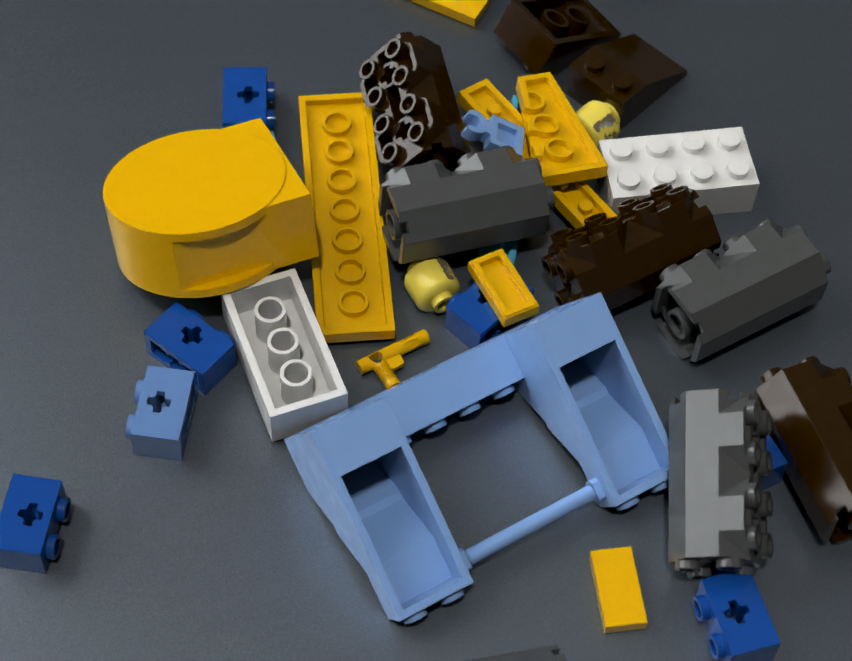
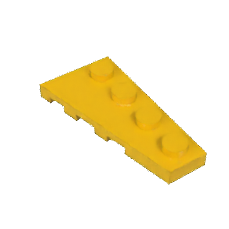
(556, 132)

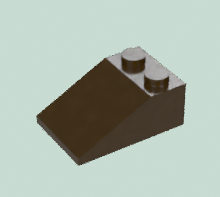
(552, 32)
(624, 74)

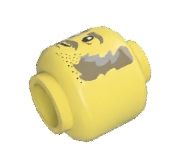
(599, 120)
(431, 284)

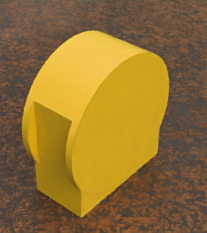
(208, 211)

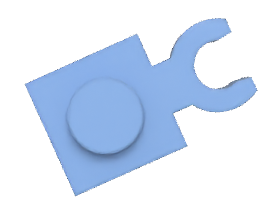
(493, 132)

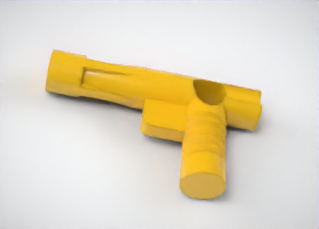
(391, 358)

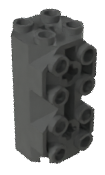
(479, 204)
(749, 287)
(715, 483)

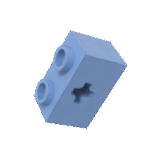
(162, 412)

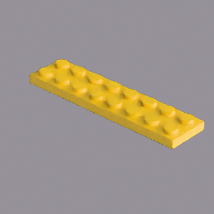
(344, 188)

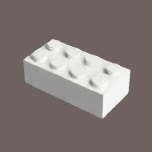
(708, 161)
(284, 354)

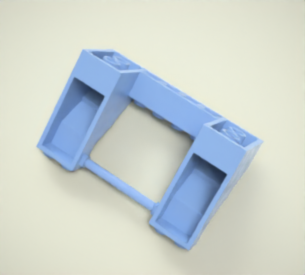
(374, 492)

